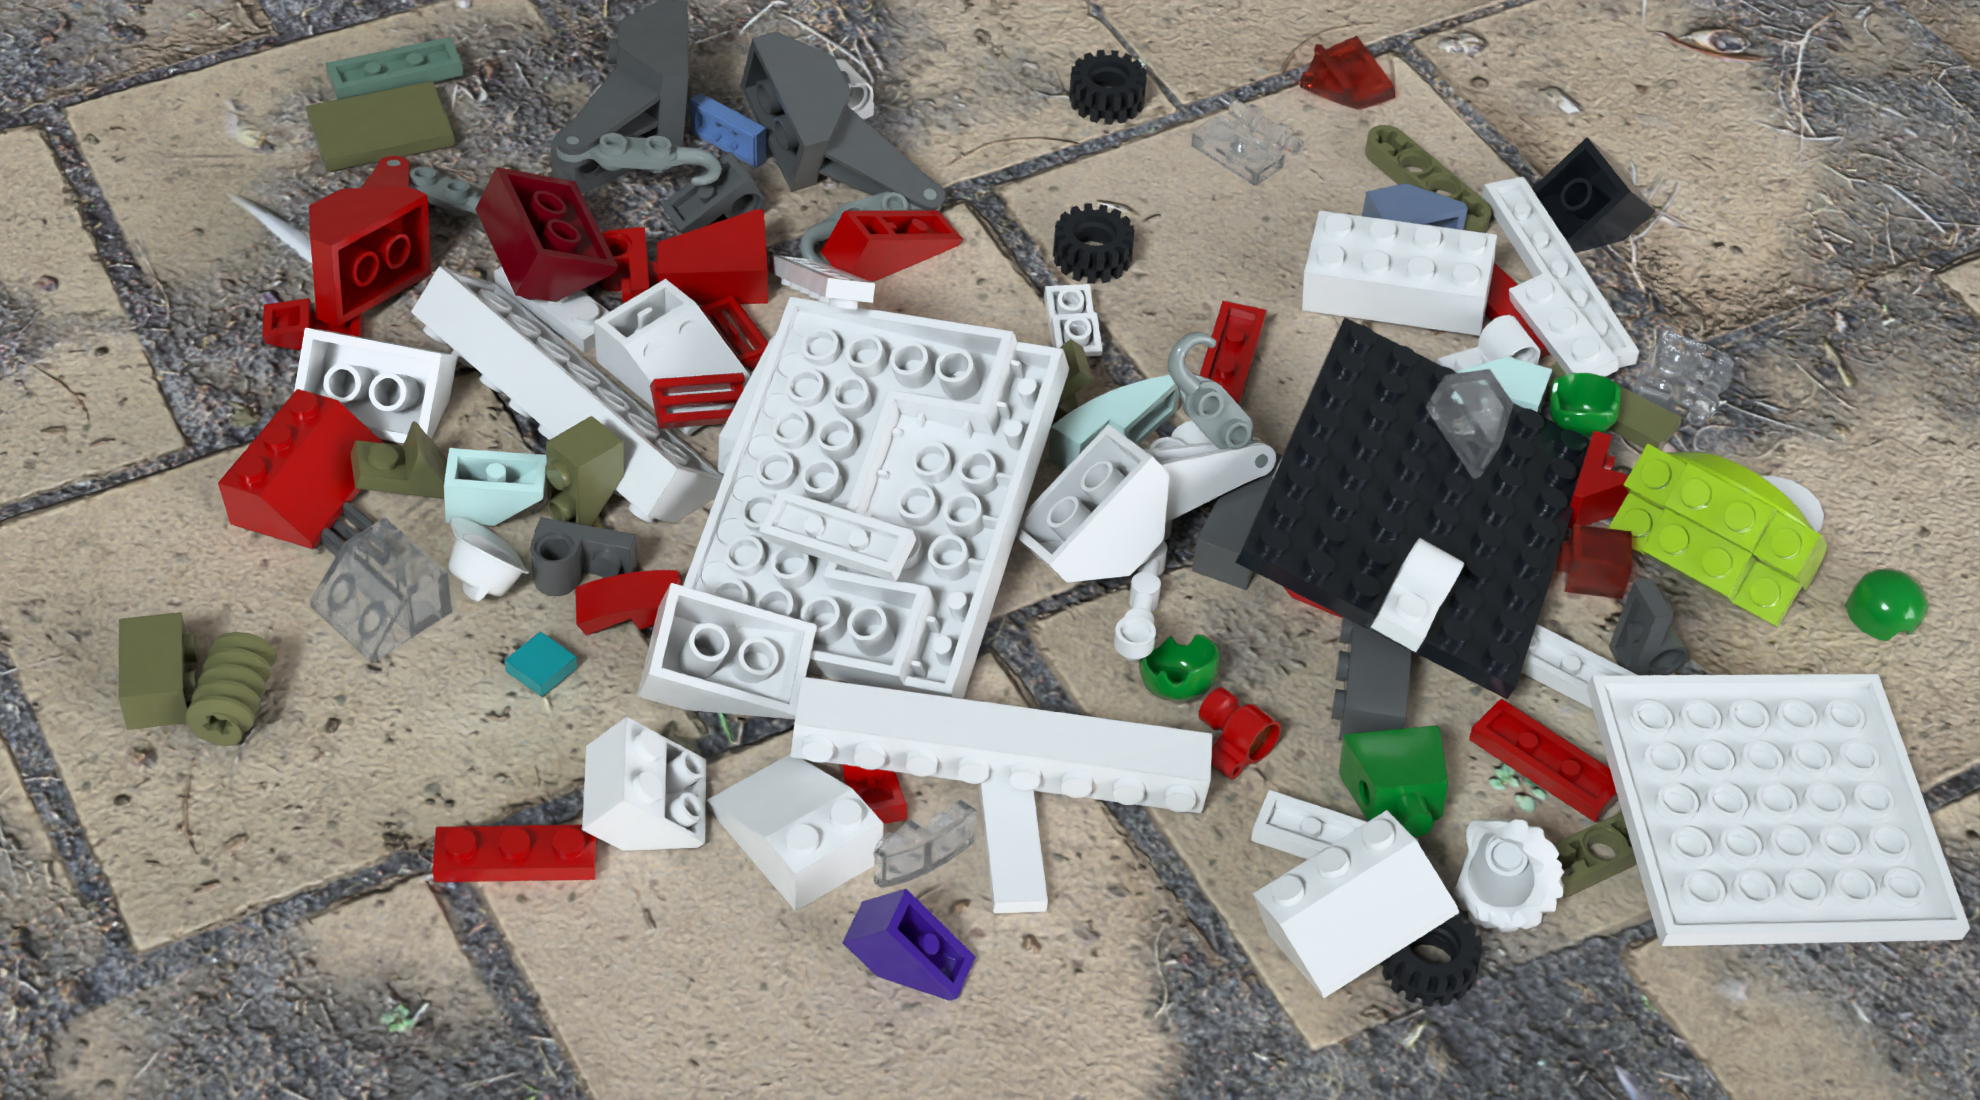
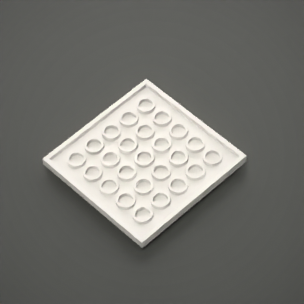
(1774, 810)

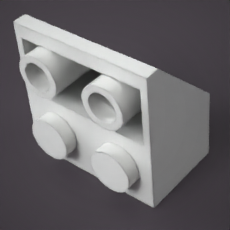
(643, 790)

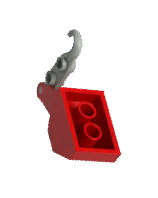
(377, 236)

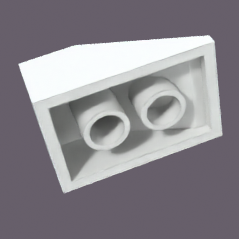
(725, 656)
(799, 828)

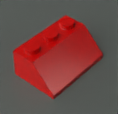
(296, 471)

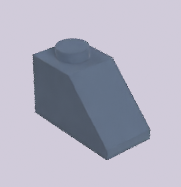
(1415, 206)

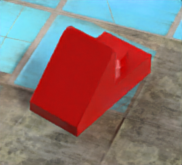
(1598, 488)

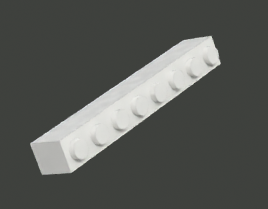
(1002, 745)

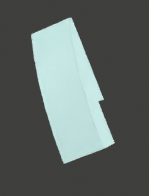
(1130, 409)

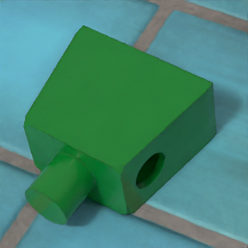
(1397, 774)

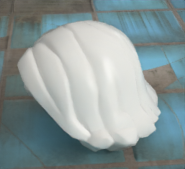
(1508, 874)

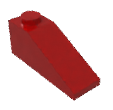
(887, 241)

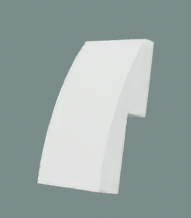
(1072, 317)

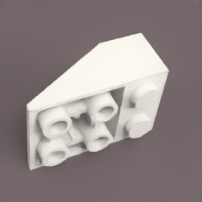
(663, 337)

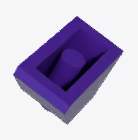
(908, 945)

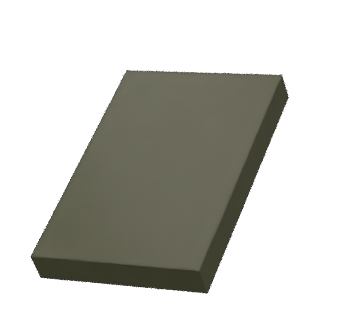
(379, 126)

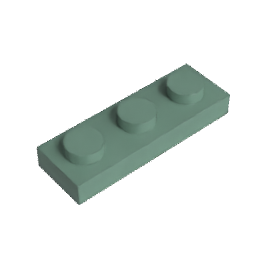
(394, 68)

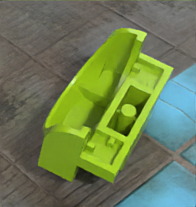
(1717, 525)

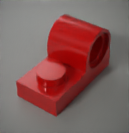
(630, 254)

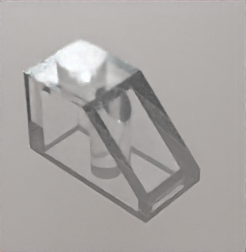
(1472, 416)

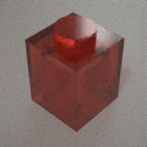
(1596, 561)

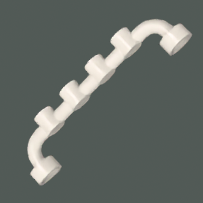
(1136, 631)

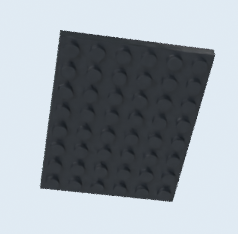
(1378, 474)

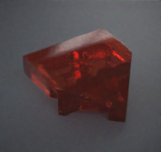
(1347, 76)

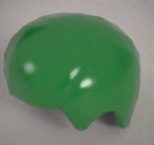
(1584, 402)
(1886, 603)
(1179, 670)

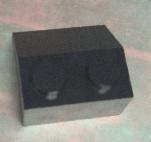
(1592, 198)

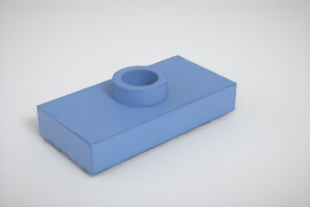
(728, 130)

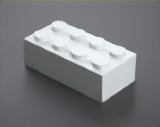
(1399, 272)

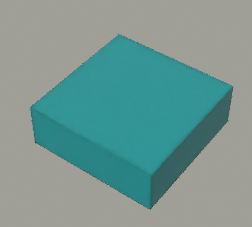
(541, 664)

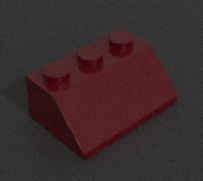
(543, 235)

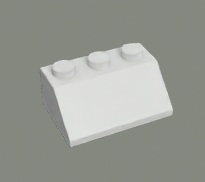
(378, 380)
(1354, 904)

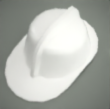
(483, 560)

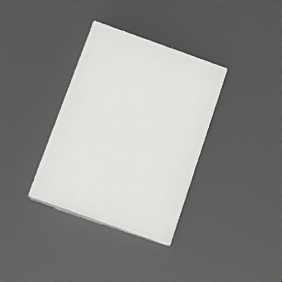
(901, 426)

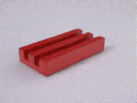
(745, 324)
(692, 384)

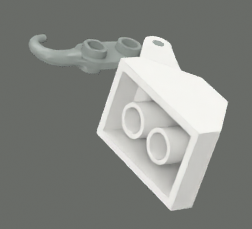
(1116, 497)

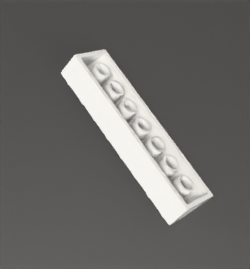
(561, 389)

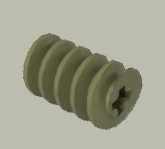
(230, 688)

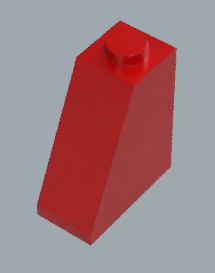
(717, 261)

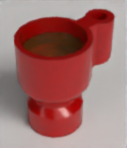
(1246, 732)

